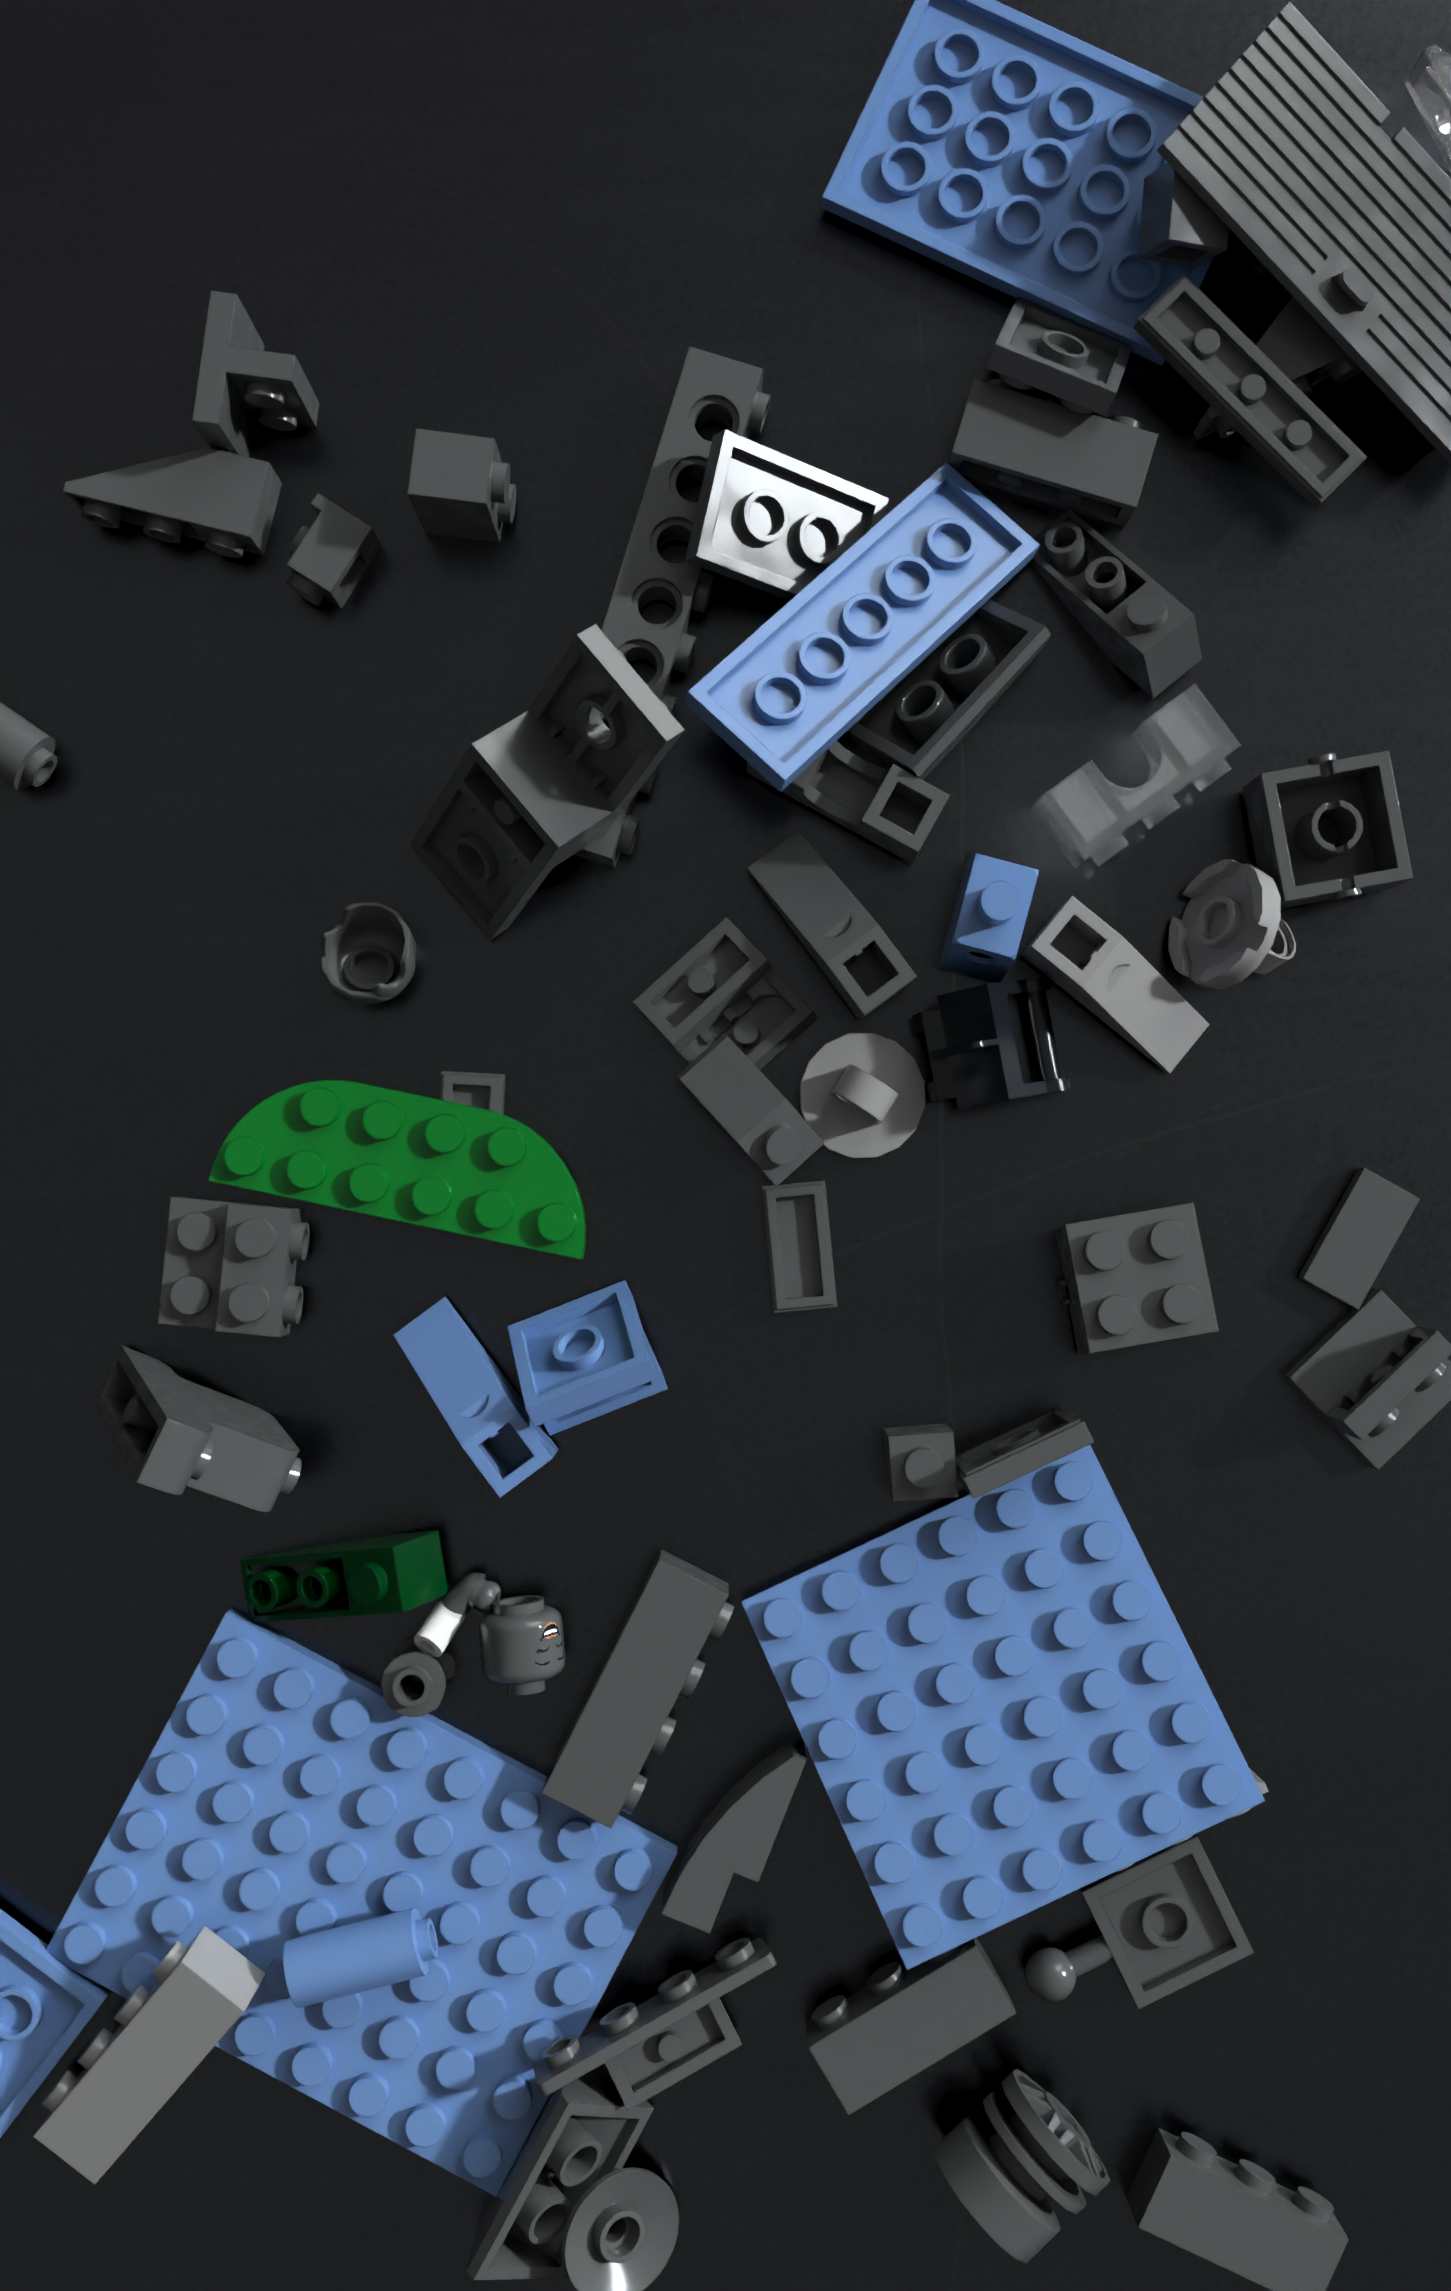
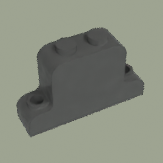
(194, 1436)

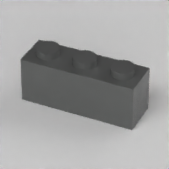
(1052, 452)
(905, 2021)
(1236, 2215)

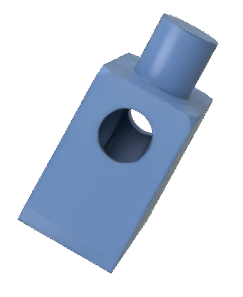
(988, 917)

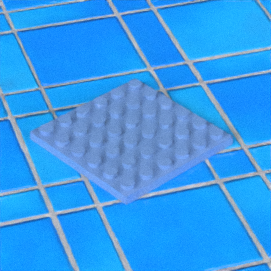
(1000, 1705)

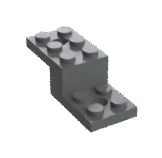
(545, 782)

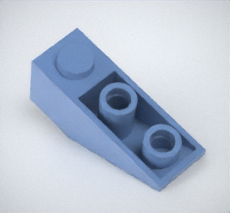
(475, 1398)

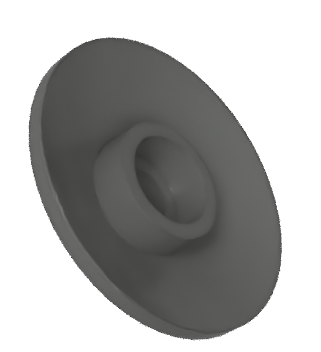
(636, 2245)

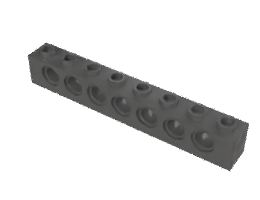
(707, 391)

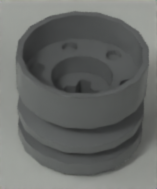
(1013, 2171)

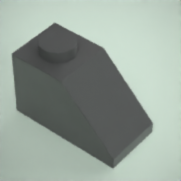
(750, 1109)

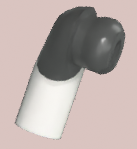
(449, 1613)

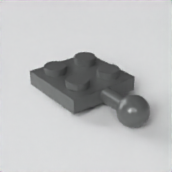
(1158, 1921)

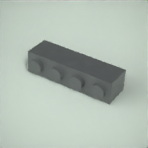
(637, 1689)

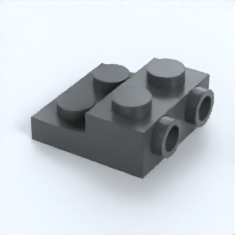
(232, 1266)

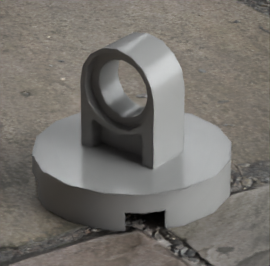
(1230, 926)
(862, 1095)

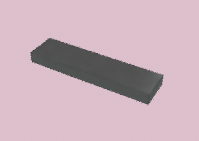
(1249, 391)

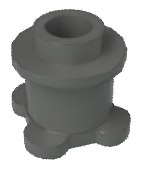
(431, 1670)

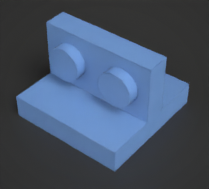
(584, 1359)

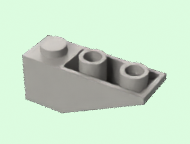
(1115, 983)

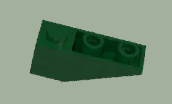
(346, 1578)

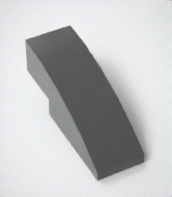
(733, 1838)

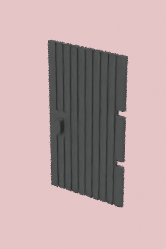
(1333, 209)

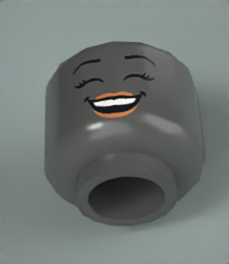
(522, 1644)

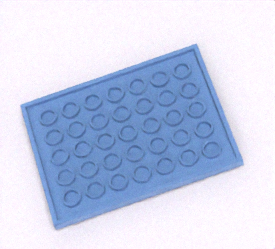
(313, 1805)

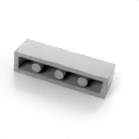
(149, 2055)

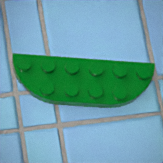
(407, 1163)

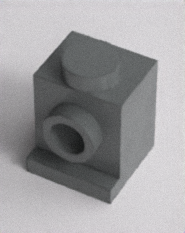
(330, 554)

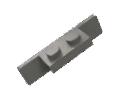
(663, 2037)

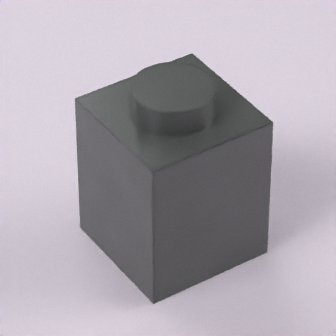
(920, 1462)

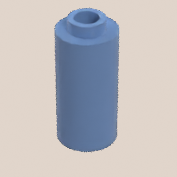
(358, 1957)

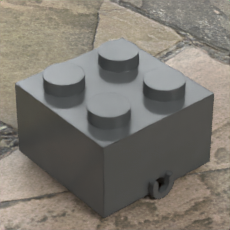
(1329, 828)
(1135, 1279)

